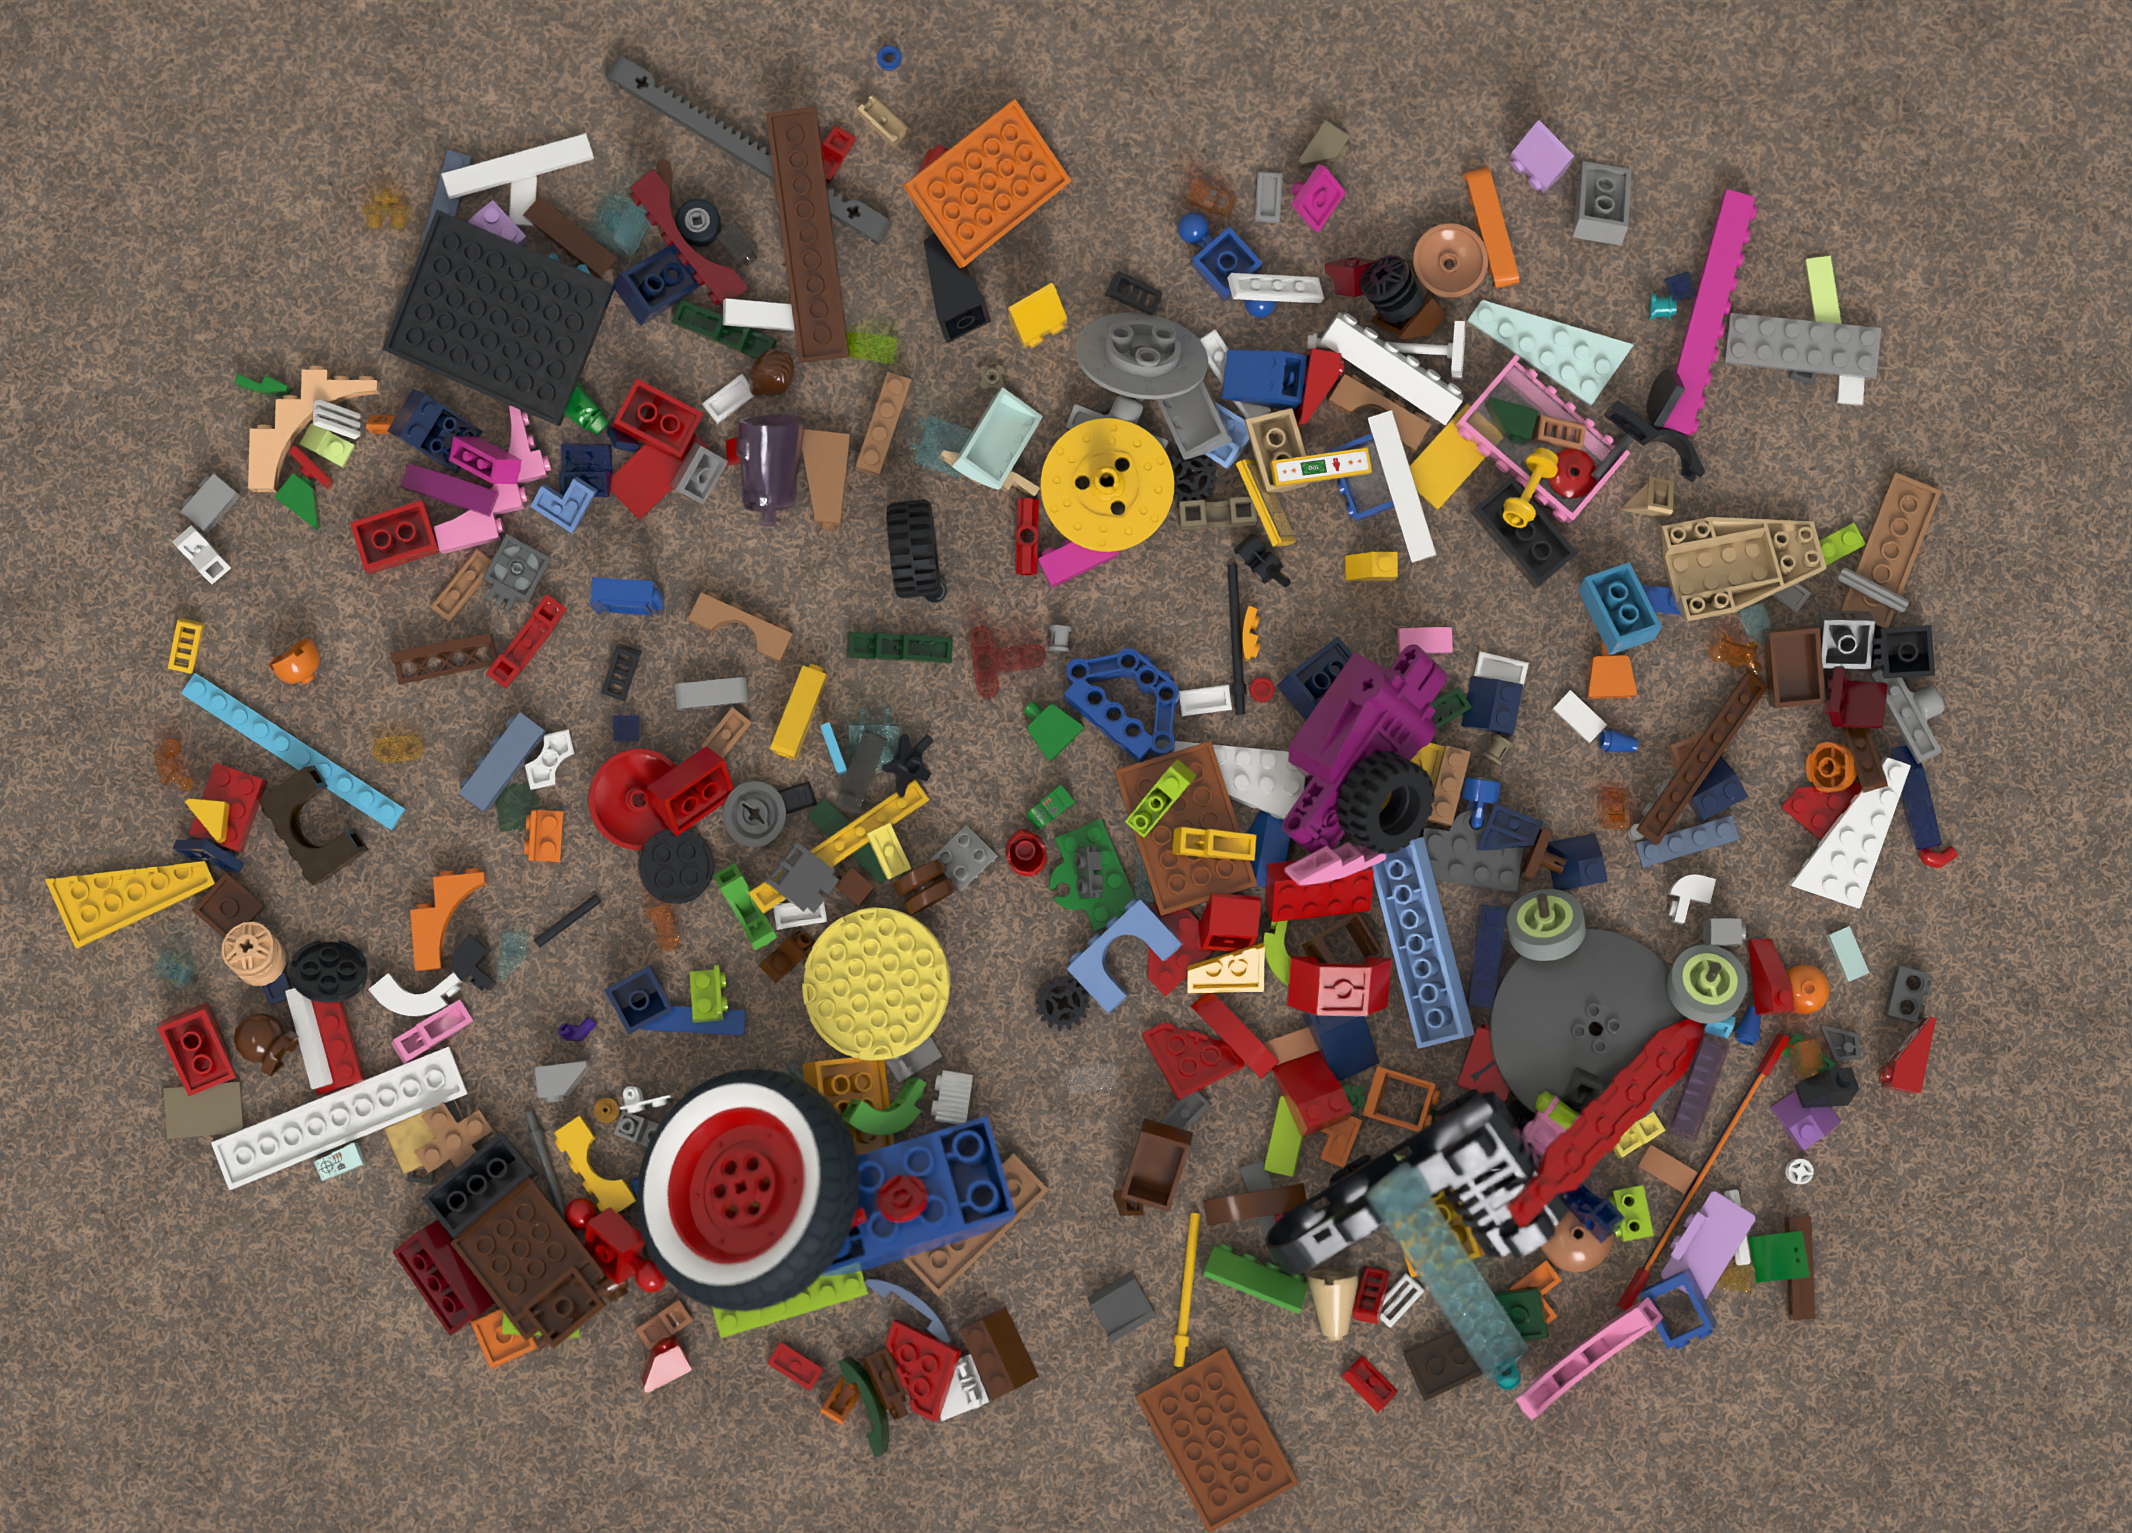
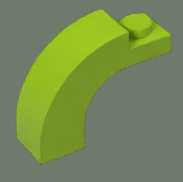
(1275, 951)

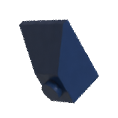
(1583, 864)

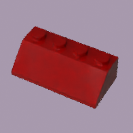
(338, 1046)

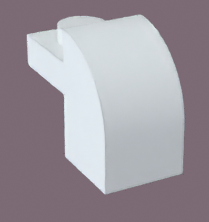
(201, 554)
(1687, 889)

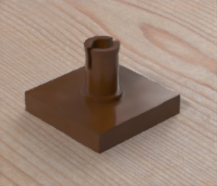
(1538, 856)

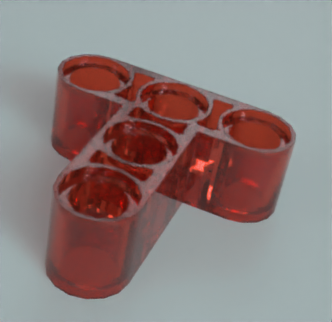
(996, 655)

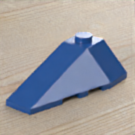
(1270, 844)

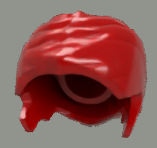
(1026, 846)

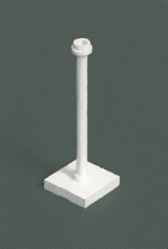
(1452, 350)

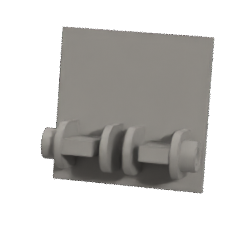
(965, 857)
(914, 1060)

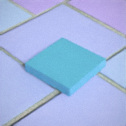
(834, 749)

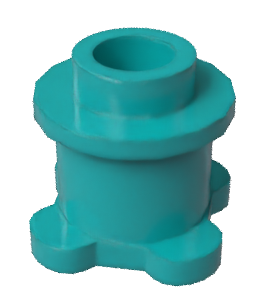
(1661, 307)
(1509, 1378)

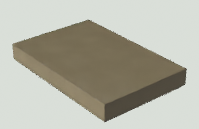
(204, 1113)

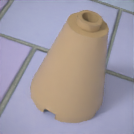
(1334, 1299)

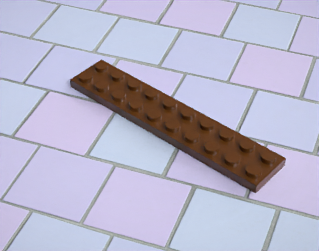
(807, 234)

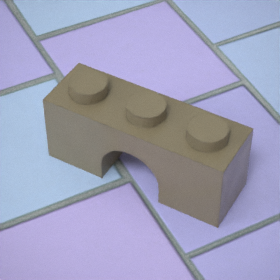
(1222, 514)

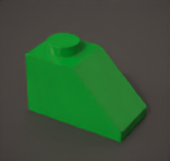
(301, 499)

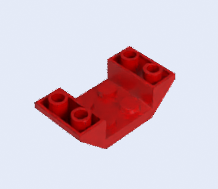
(1339, 987)

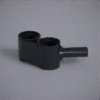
(1260, 561)

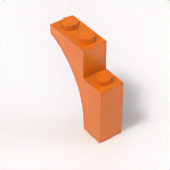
(430, 923)

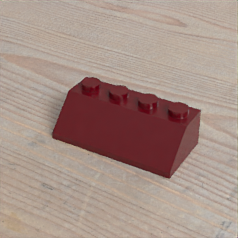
(443, 1277)

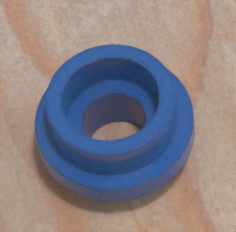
(889, 50)

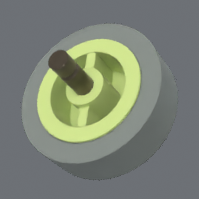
(1546, 924)
(1707, 984)

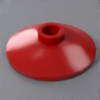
(1573, 486)

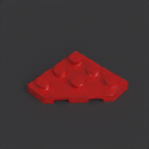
(1819, 809)
(1169, 973)
(1190, 1058)
(923, 1366)

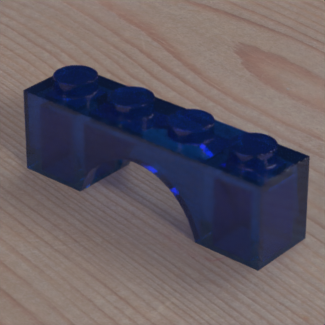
(1486, 957)
(1594, 1212)

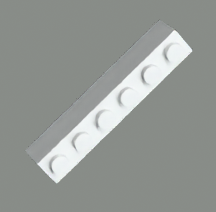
(1392, 368)

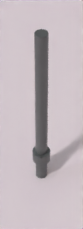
(536, 1136)

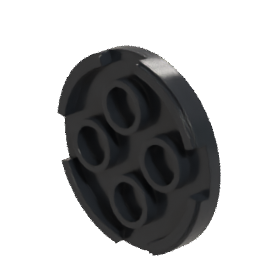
(675, 867)
(328, 971)

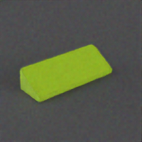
(1284, 1143)

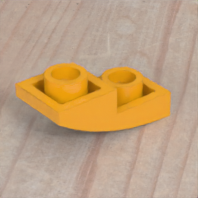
(1249, 641)

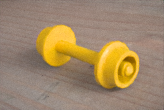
(1518, 510)

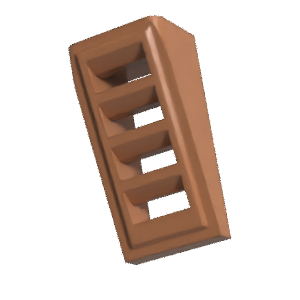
(1543, 430)

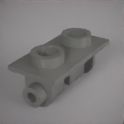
(1086, 861)

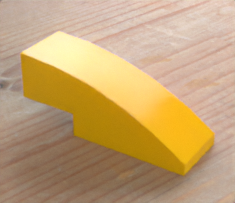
(1214, 844)

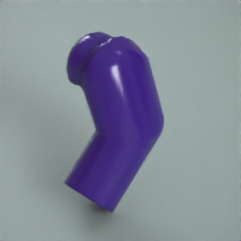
(576, 1032)

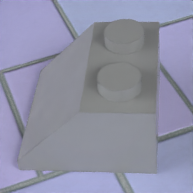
(559, 1080)

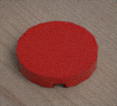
(902, 1198)

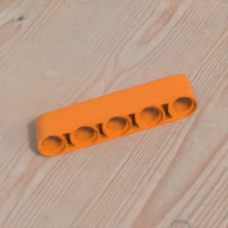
(1492, 227)

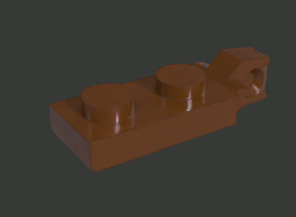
(886, 1382)

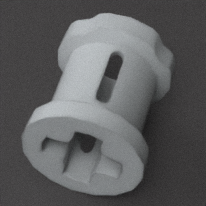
(1059, 638)

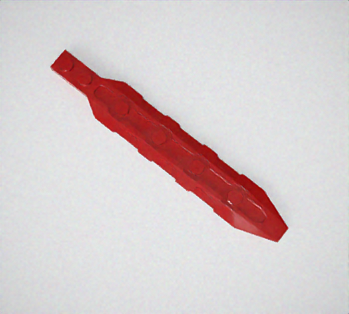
(1609, 1117)

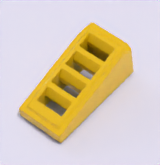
(181, 623)

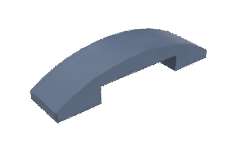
(884, 1288)

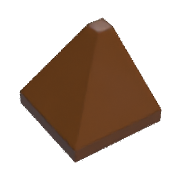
(1125, 1206)

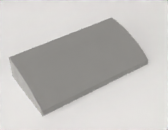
(1195, 421)

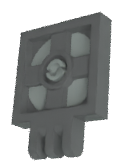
(514, 571)

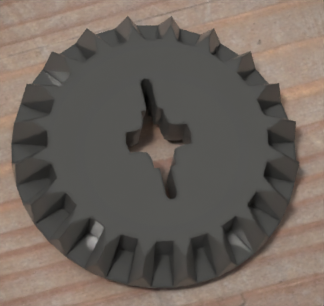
(738, 816)

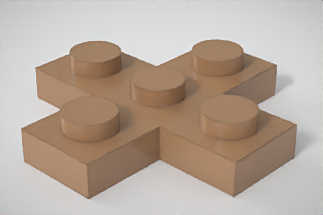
(451, 1138)

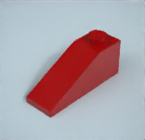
(1769, 979)

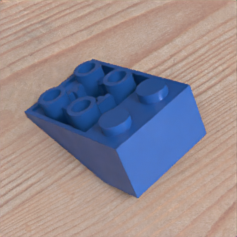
(1264, 378)

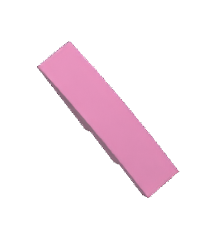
(1331, 865)

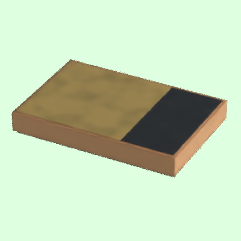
(412, 1134)

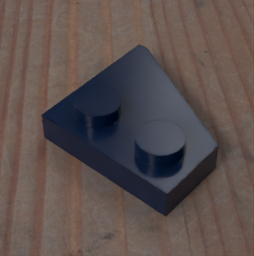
(1509, 830)

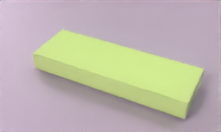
(1822, 290)

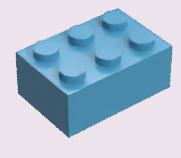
(1619, 608)

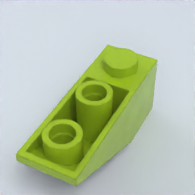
(1160, 798)

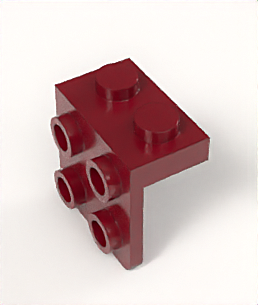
(1855, 702)

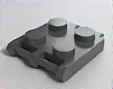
(803, 879)

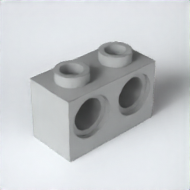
(1723, 932)

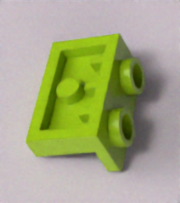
(707, 995)

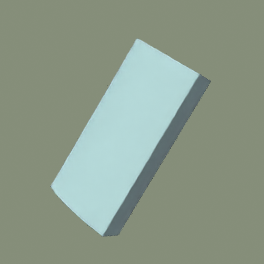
(997, 440)

